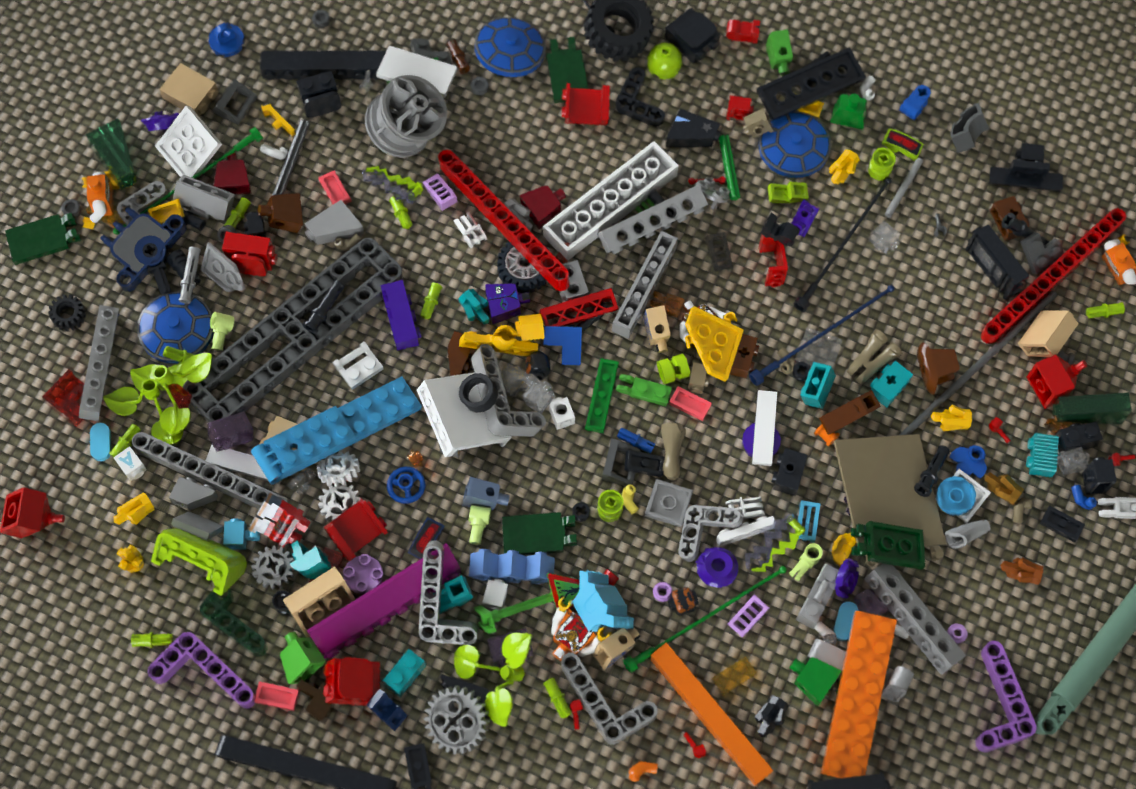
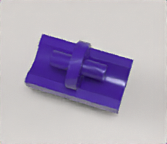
(804, 217)

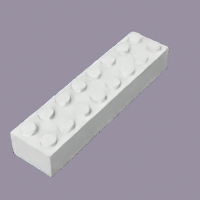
(610, 200)

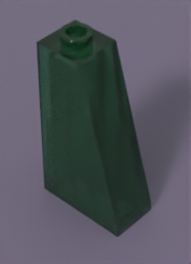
(112, 150)
(1091, 408)

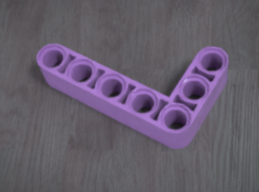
(207, 665)
(1007, 701)

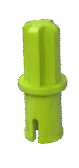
(238, 212)
(401, 213)
(431, 300)
(1105, 310)
(176, 354)
(125, 441)
(151, 640)
(557, 698)

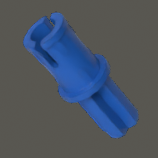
(636, 440)

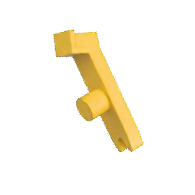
(280, 121)

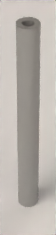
(904, 186)

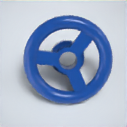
(406, 478)

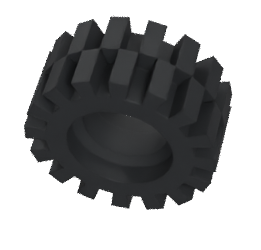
(60, 305)

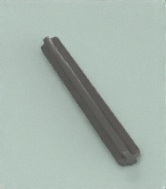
(291, 157)

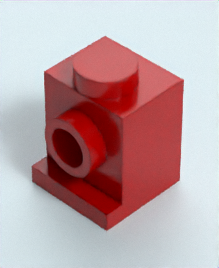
(739, 107)

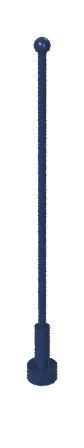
(757, 376)

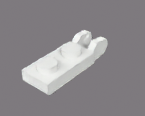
(1123, 507)

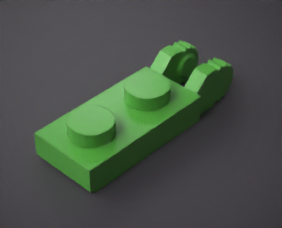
(645, 390)

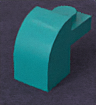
(309, 562)
(455, 594)

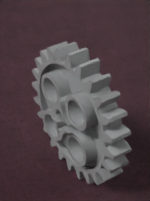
(468, 734)

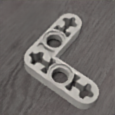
(131, 200)
(703, 520)

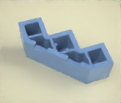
(511, 566)

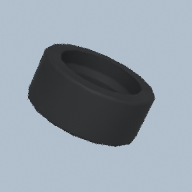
(468, 383)

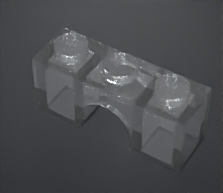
(537, 393)

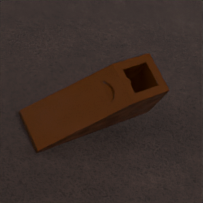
(459, 356)
(849, 412)

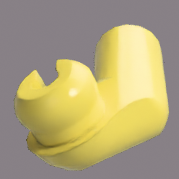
(628, 495)

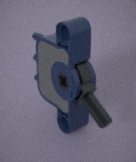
(134, 246)

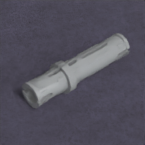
(189, 277)

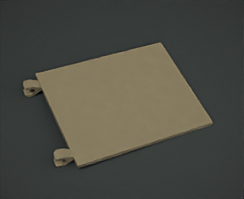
(881, 482)

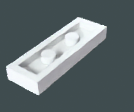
(745, 530)

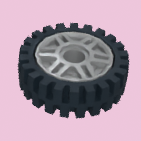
(512, 272)

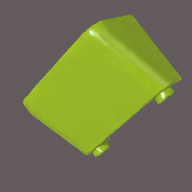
(221, 562)

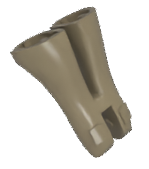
(875, 343)
(672, 439)

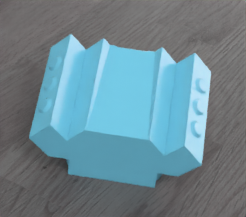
(600, 603)

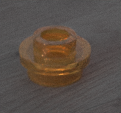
(415, 458)

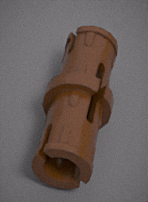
(458, 56)

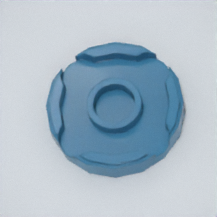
(955, 496)

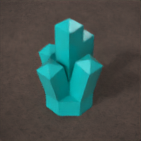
(473, 304)

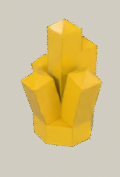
(843, 166)
(954, 418)
(134, 510)
(131, 559)

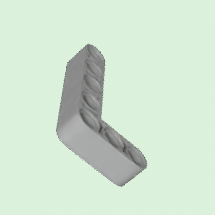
(499, 417)
(434, 600)
(895, 683)
(601, 705)

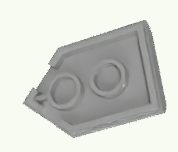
(221, 269)

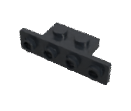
(1027, 175)

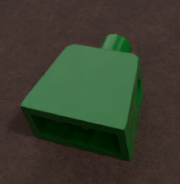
(850, 111)
(814, 678)

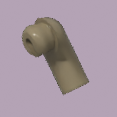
(347, 244)
(788, 365)
(1019, 507)

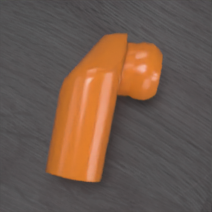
(640, 768)

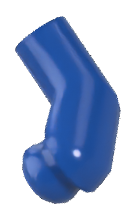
(1081, 500)

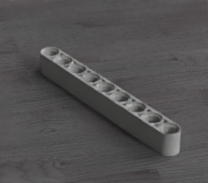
(200, 473)

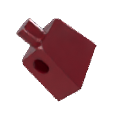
(232, 176)
(543, 204)

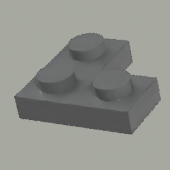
(423, 48)
(1040, 255)

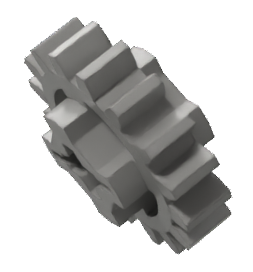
(266, 569)

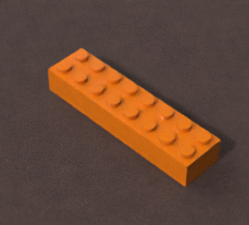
(858, 695)

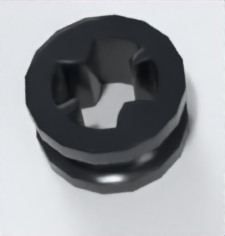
(799, 377)
(580, 506)

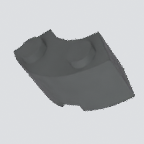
(968, 128)

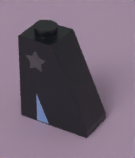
(692, 131)

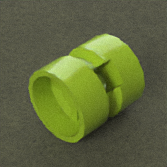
(881, 163)
(668, 373)
(610, 505)

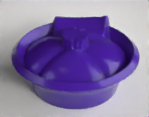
(159, 121)
(717, 567)

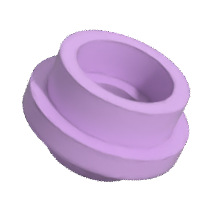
(662, 586)
(958, 639)

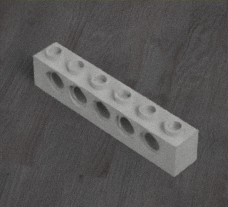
(693, 196)
(644, 284)
(98, 363)
(915, 617)

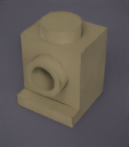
(757, 124)
(698, 379)

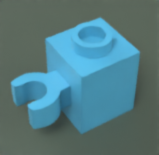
(237, 534)

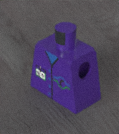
(504, 301)

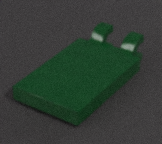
(565, 67)
(41, 238)
(537, 533)
(890, 544)

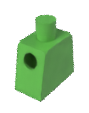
(779, 51)
(300, 658)

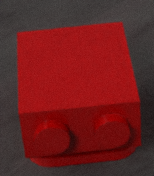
(250, 253)
(351, 680)

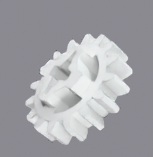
(338, 468)
(332, 506)

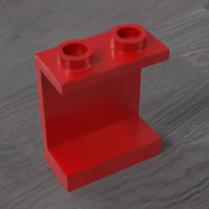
(586, 105)
(777, 274)
(355, 528)

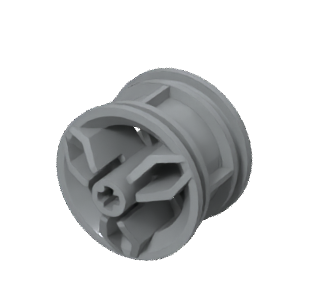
(414, 103)

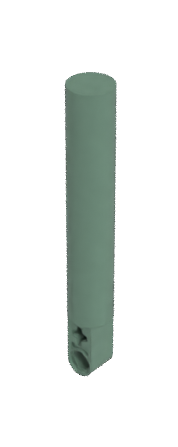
(1089, 666)

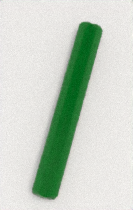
(729, 167)

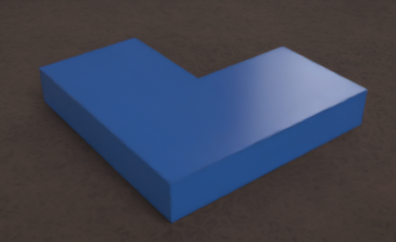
(570, 340)

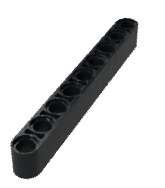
(298, 766)

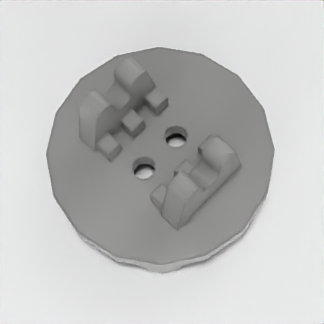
(713, 192)

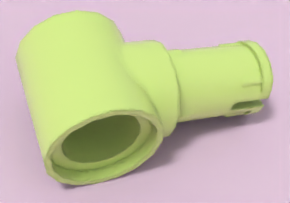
(221, 326)
(479, 518)
(806, 562)

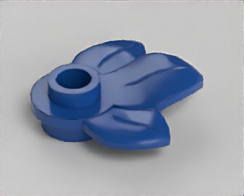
(967, 462)

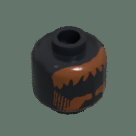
(538, 364)
(683, 601)

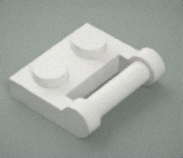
(362, 369)

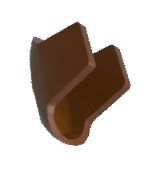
(936, 366)

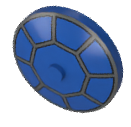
(510, 47)
(796, 146)
(174, 325)

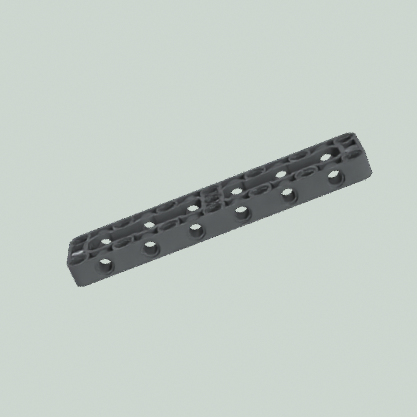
(294, 354)

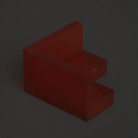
(63, 397)

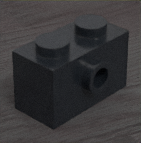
(1078, 436)
(790, 471)
(1099, 476)

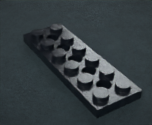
(808, 95)

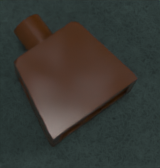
(283, 212)

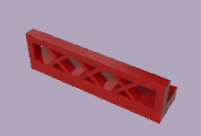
(577, 305)

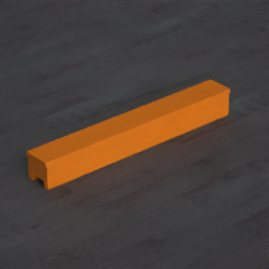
(711, 714)

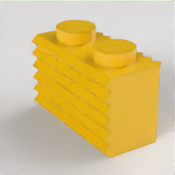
(530, 327)

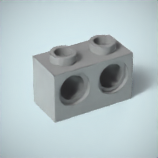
(576, 282)

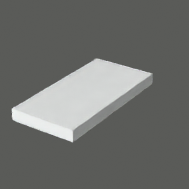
(401, 62)

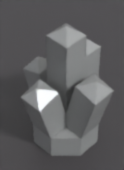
(520, 212)

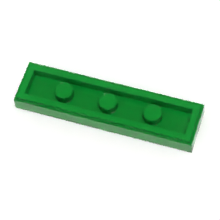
(601, 395)

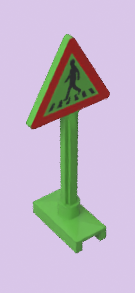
(559, 587)

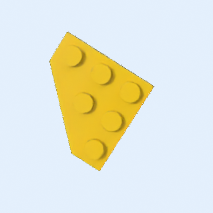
(715, 341)

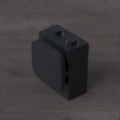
(693, 35)
(319, 94)

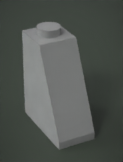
(333, 223)

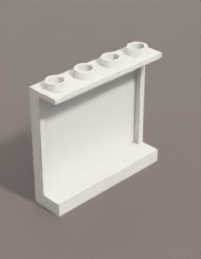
(451, 420)

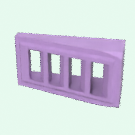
(442, 203)
(758, 602)

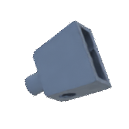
(483, 494)

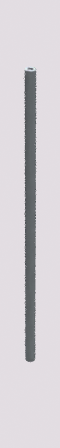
(979, 364)

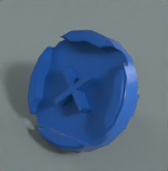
(226, 40)

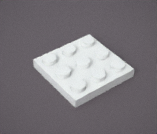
(188, 143)

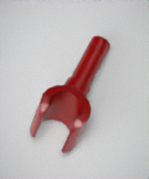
(995, 426)
(1117, 458)
(576, 706)
(698, 751)

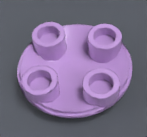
(363, 573)

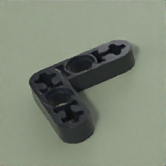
(631, 100)

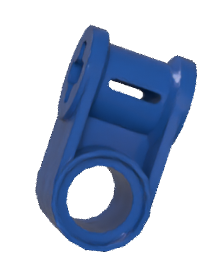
(915, 102)

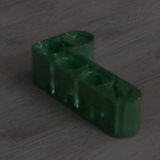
(235, 625)

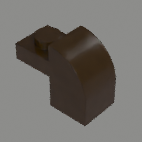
(317, 707)

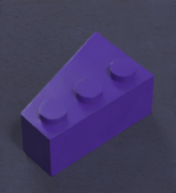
(400, 315)

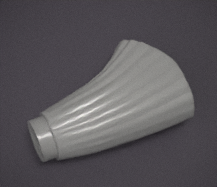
(964, 534)

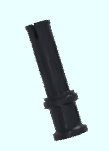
(1019, 227)
(319, 314)
(929, 476)

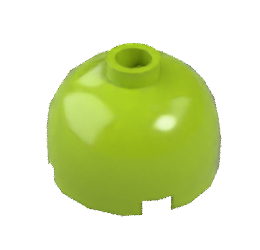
(664, 61)

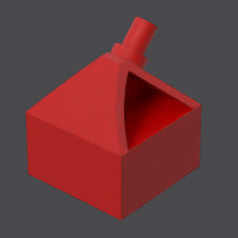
(1054, 379)
(27, 513)

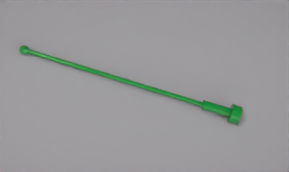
(254, 135)
(631, 663)

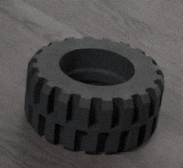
(614, 45)

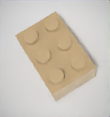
(319, 599)

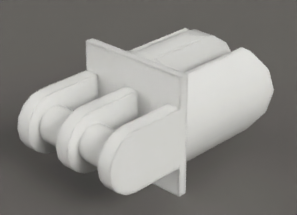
(471, 231)
(747, 507)

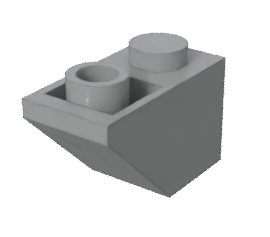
(192, 495)

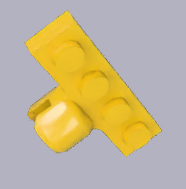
(502, 341)

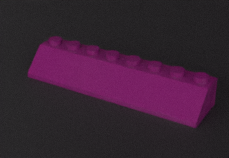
(378, 606)

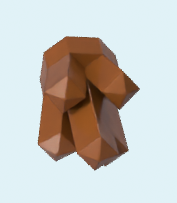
(1023, 570)

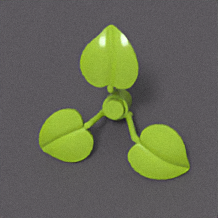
(194, 369)
(125, 401)
(515, 649)

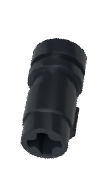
(177, 261)

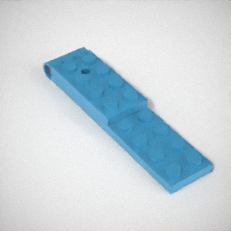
(334, 430)

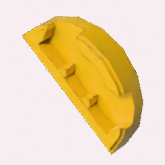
(842, 548)

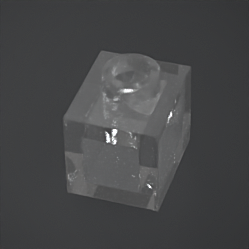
(885, 238)

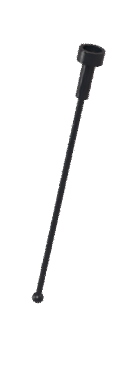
(802, 303)

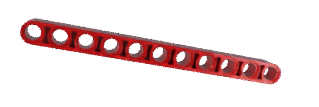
(504, 220)
(1048, 281)

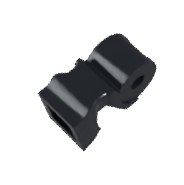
(783, 232)

